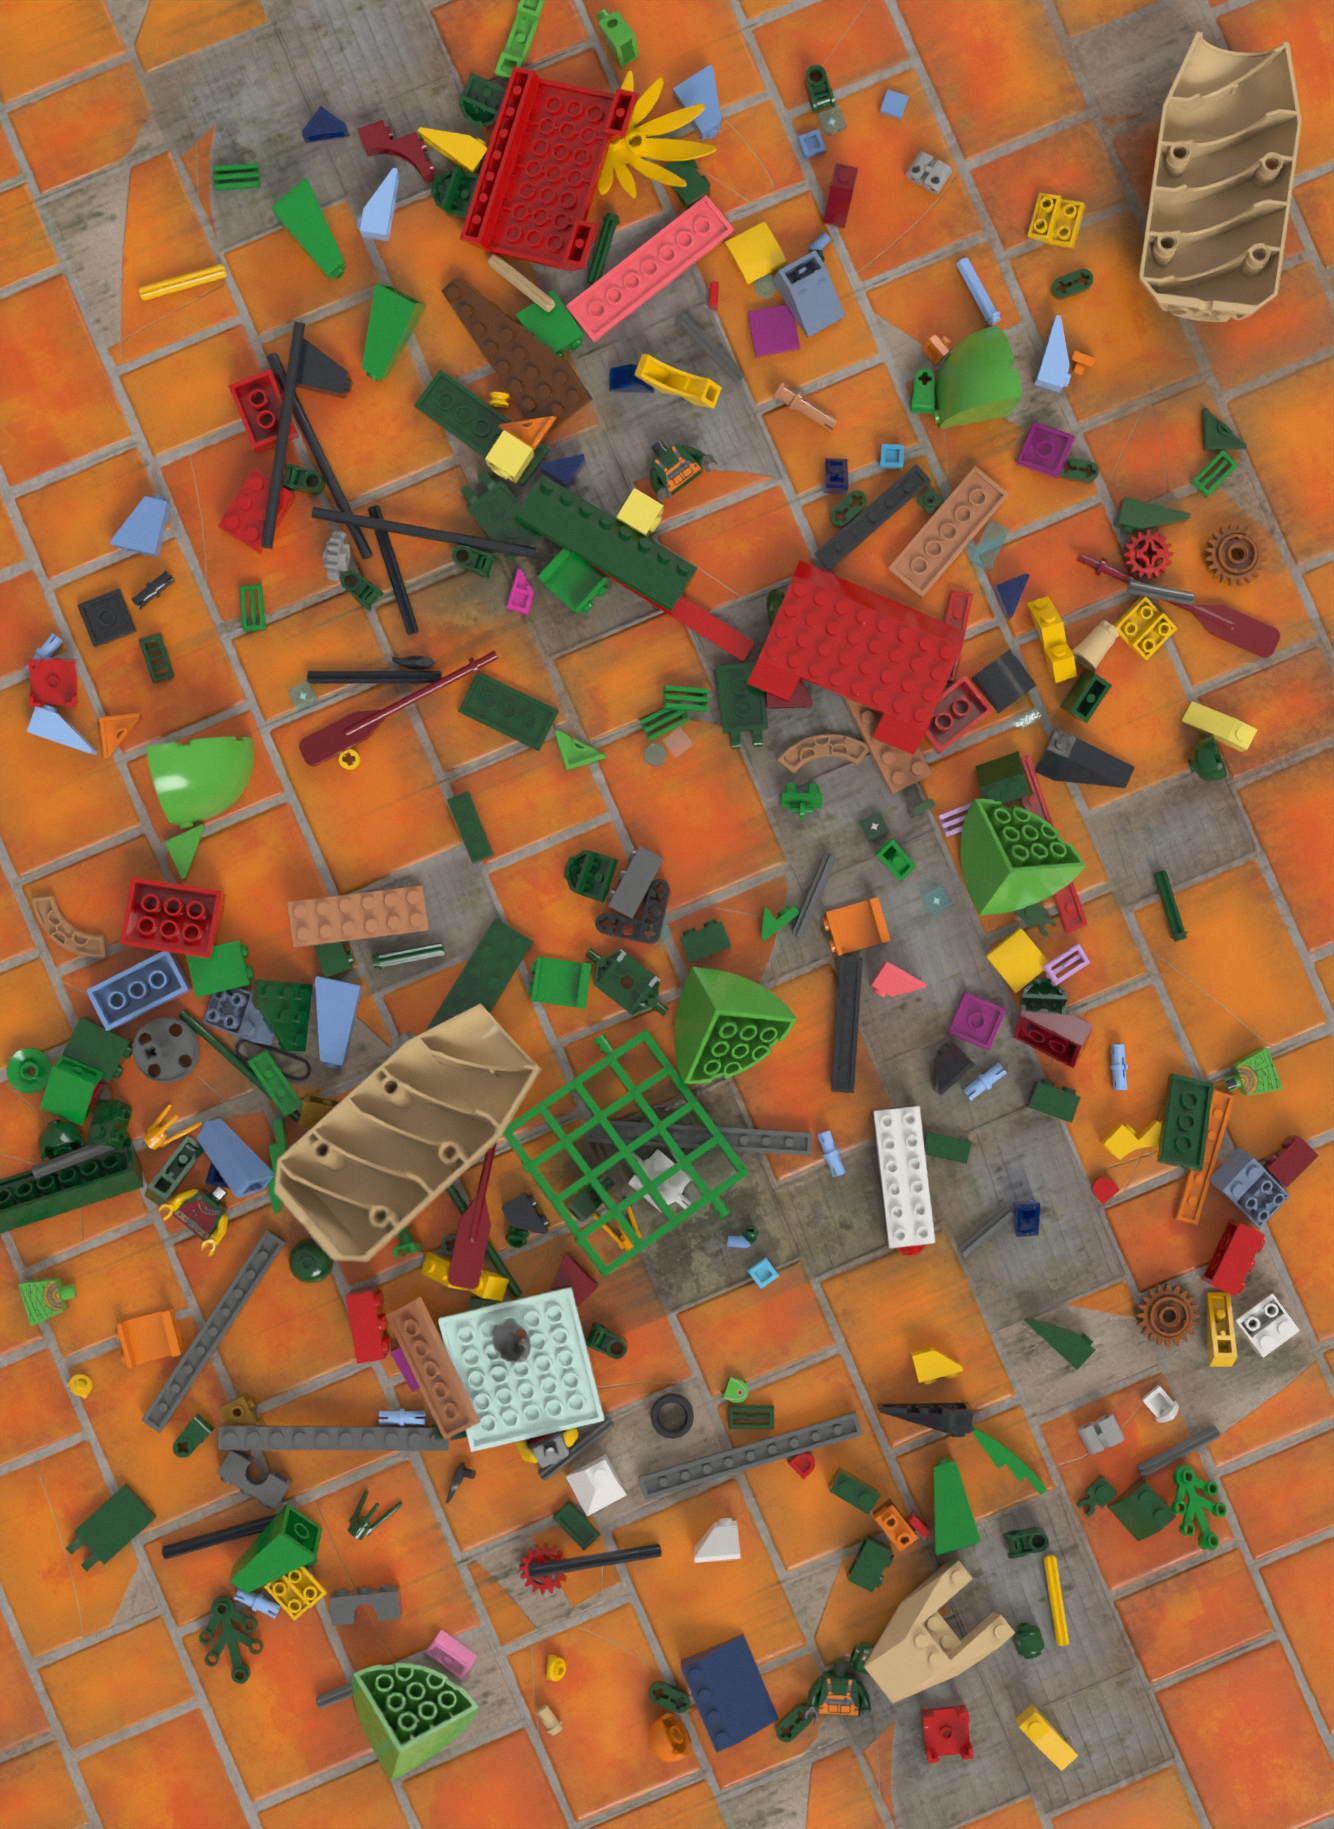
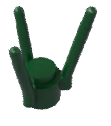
(360, 1525)

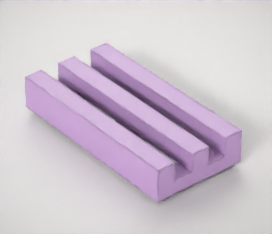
(944, 825)
(1051, 973)

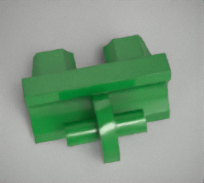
(801, 802)

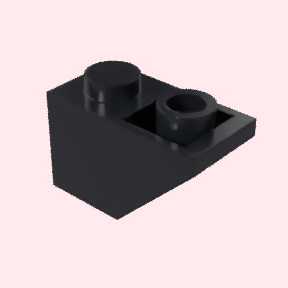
(524, 1215)

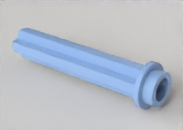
(978, 291)

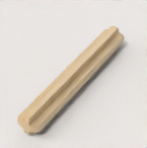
(521, 283)

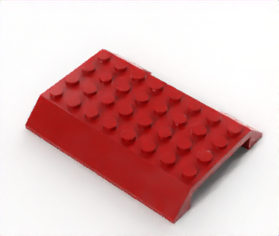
(545, 170)
(860, 650)

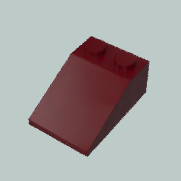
(1054, 1035)

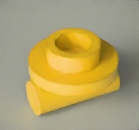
(80, 1385)
(555, 1668)

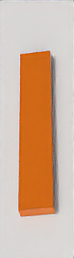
(1197, 1183)

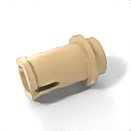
(549, 1720)

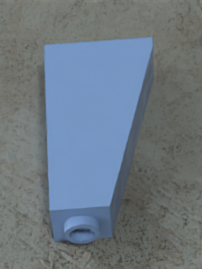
(336, 1017)
(234, 1159)

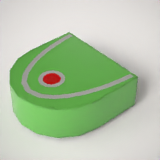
(736, 1390)

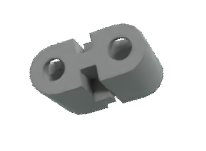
(928, 172)
(1101, 1434)

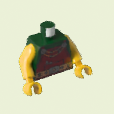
(201, 1213)

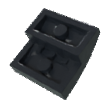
(1004, 681)

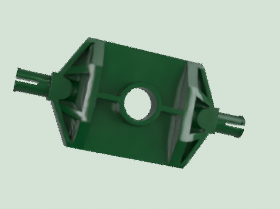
(620, 964)

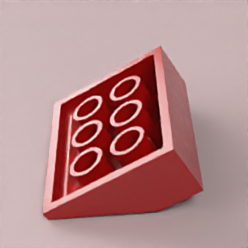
(172, 917)

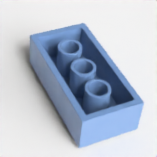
(139, 990)

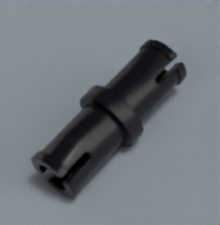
(153, 589)

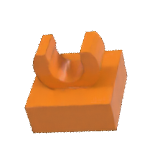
(936, 348)
(1082, 360)

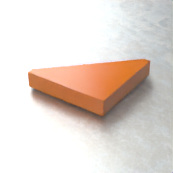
(529, 431)
(115, 729)

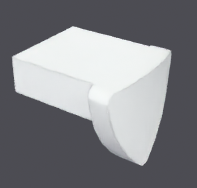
(1161, 1404)

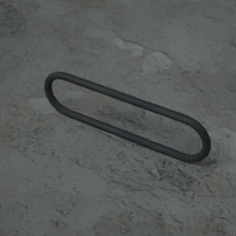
(277, 1051)

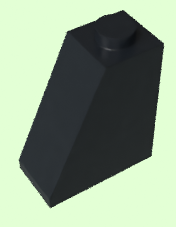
(321, 373)

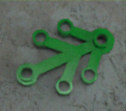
(1186, 1481)

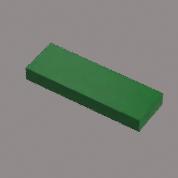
(275, 1083)

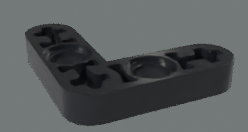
(639, 926)

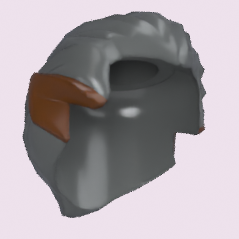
(511, 1342)

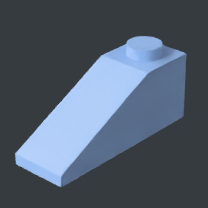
(379, 211)
(1054, 363)
(55, 727)

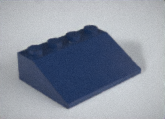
(729, 1692)

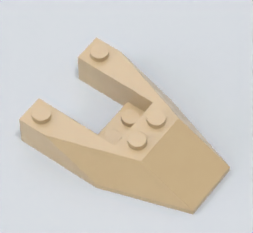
(919, 1644)

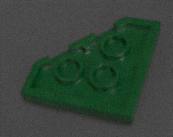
(284, 1010)

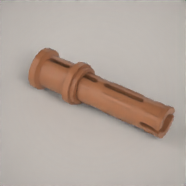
(796, 401)

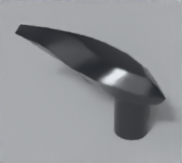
(414, 662)
(458, 1477)

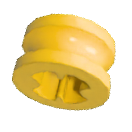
(499, 399)
(344, 764)

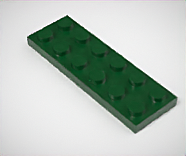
(469, 418)
(486, 972)

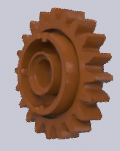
(1249, 551)
(1181, 1318)

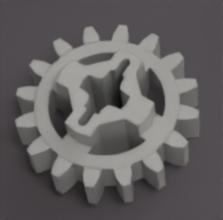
(336, 556)

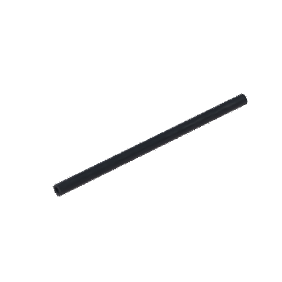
(283, 435)
(320, 458)
(423, 532)

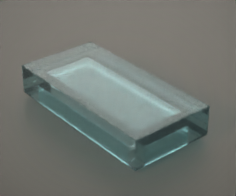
(989, 545)

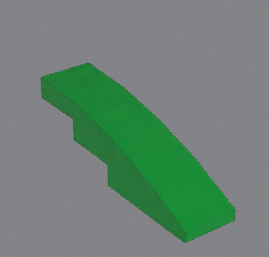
(276, 1151)
(1003, 1455)

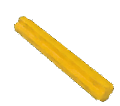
(183, 282)
(1056, 1600)

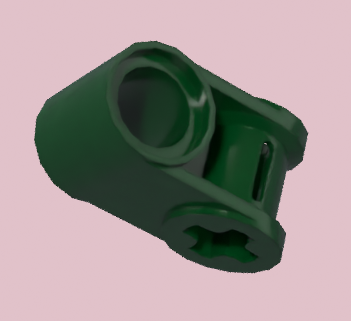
(820, 92)
(298, 479)
(475, 561)
(361, 590)
(604, 1341)
(194, 1434)
(1024, 1542)

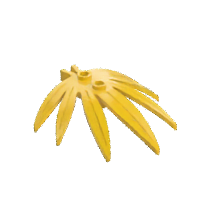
(638, 146)

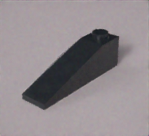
(1075, 761)
(947, 1417)

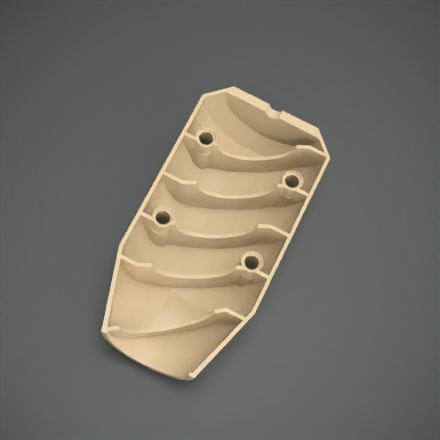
(1222, 183)
(405, 1146)

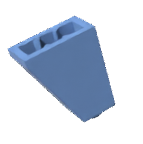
(698, 90)
(145, 527)

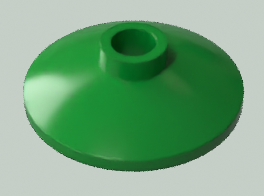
(18, 1070)

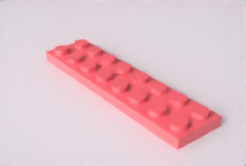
(649, 269)

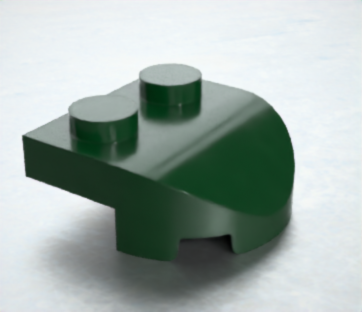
(481, 101)
(454, 191)
(590, 874)
(1043, 998)

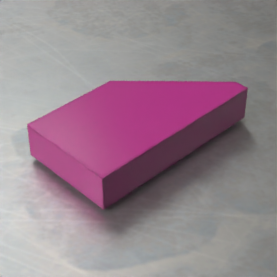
(521, 594)

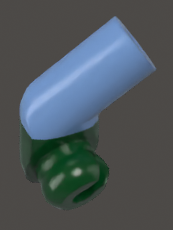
(819, 244)
(745, 1240)

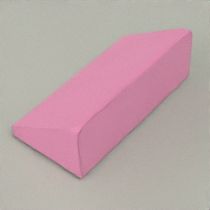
(451, 1654)

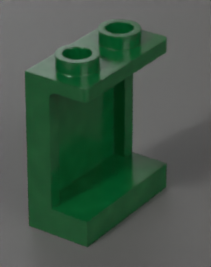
(99, 1048)

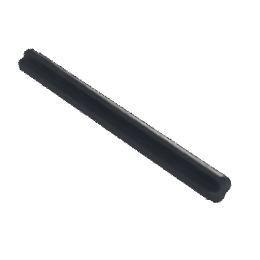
(394, 574)
(372, 677)
(216, 1538)
(594, 1561)

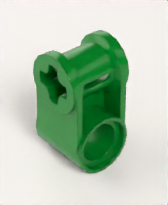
(923, 395)

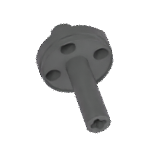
(166, 1049)

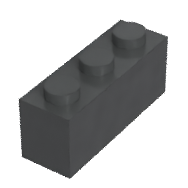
(634, 881)

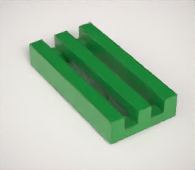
(236, 168)
(1201, 487)
(254, 627)
(685, 690)
(647, 729)

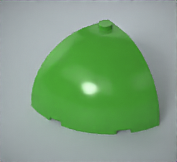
(977, 380)
(200, 777)
(1013, 858)
(725, 1025)
(409, 1713)

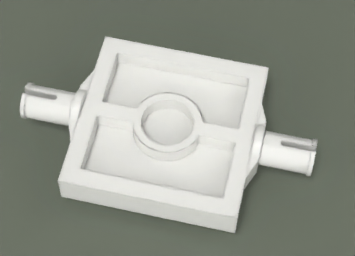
(672, 1188)

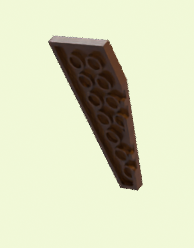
(529, 370)

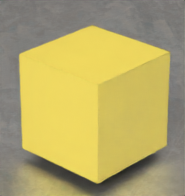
(509, 457)
(641, 513)

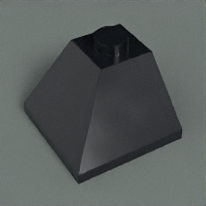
(949, 1067)

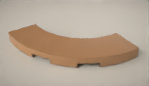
(823, 746)
(64, 933)

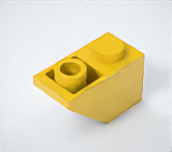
(933, 1364)

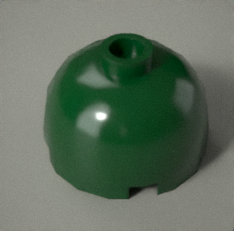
(1207, 760)
(58, 1139)
(309, 1261)

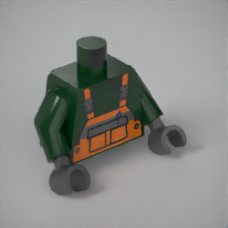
(676, 468)
(838, 1695)

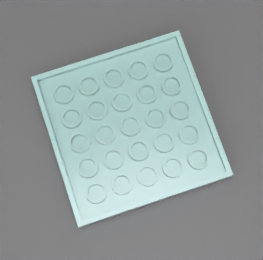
(530, 1397)

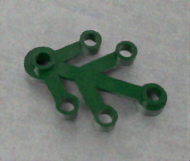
(230, 1636)

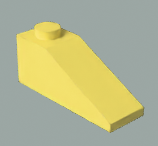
(1223, 727)

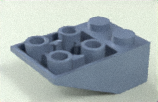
(809, 293)
(236, 1014)
(1249, 1187)

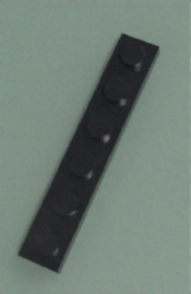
(872, 517)
(846, 1024)

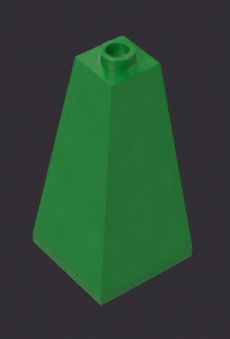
(306, 224)
(389, 328)
(952, 1513)
(281, 1548)

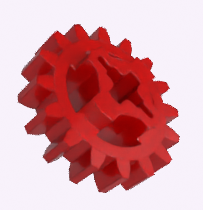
(1157, 554)
(539, 1554)

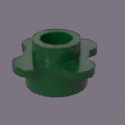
(929, 507)
(517, 1237)

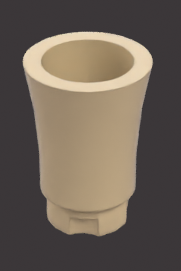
(1095, 646)

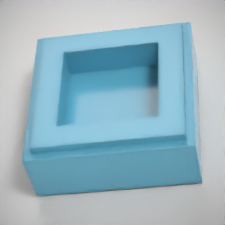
(763, 1272)

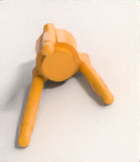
(157, 1135)
(624, 1241)

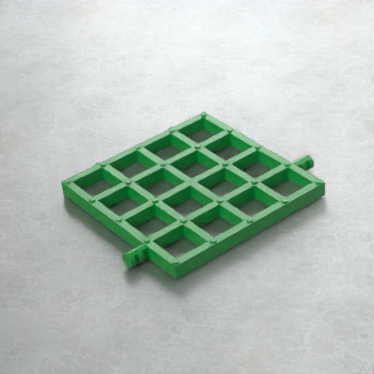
(625, 1152)

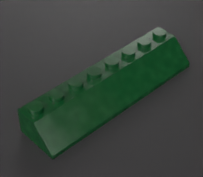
(606, 543)
(93, 1180)

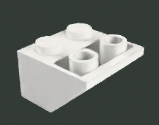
(1266, 1325)

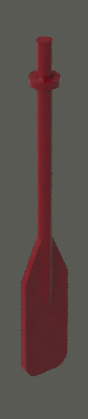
(1216, 619)
(360, 725)
(472, 1234)

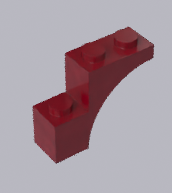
(409, 148)

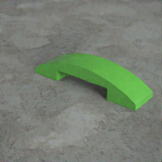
(520, 37)

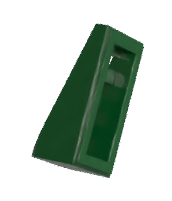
(143, 643)

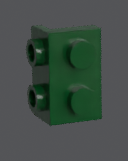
(109, 1123)

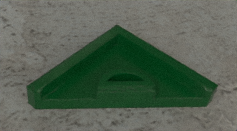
(1217, 435)

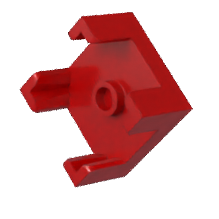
(53, 682)
(946, 1732)

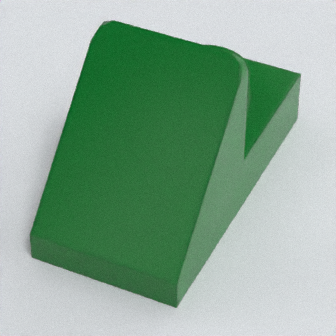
(895, 859)
(771, 925)

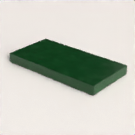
(508, 711)
(1185, 1122)

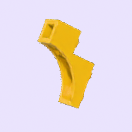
(669, 380)
(1052, 636)
(1123, 1140)
(490, 1284)

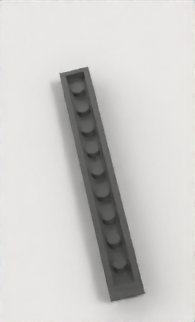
(695, 1135)
(213, 1331)
(330, 1438)
(750, 1455)

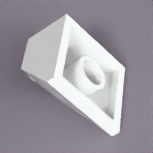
(596, 1485)
(719, 1542)

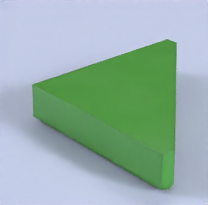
(575, 752)
(183, 849)

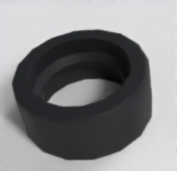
(672, 1433)

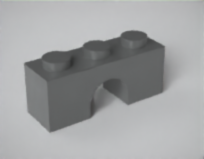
(236, 1471)
(385, 1601)

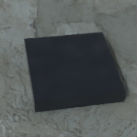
(107, 618)

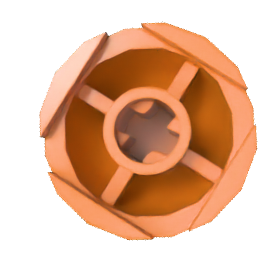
(669, 1739)

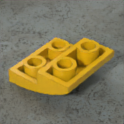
(1056, 220)
(756, 252)
(1144, 628)
(1017, 960)
(296, 1591)

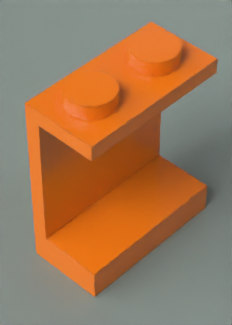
(856, 926)
(149, 1337)

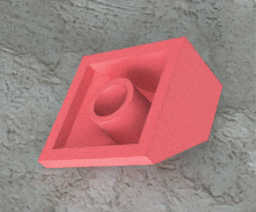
(894, 981)

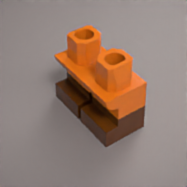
(895, 1525)

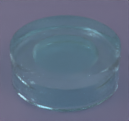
(765, 287)
(655, 755)

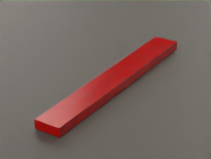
(703, 624)
(1067, 898)

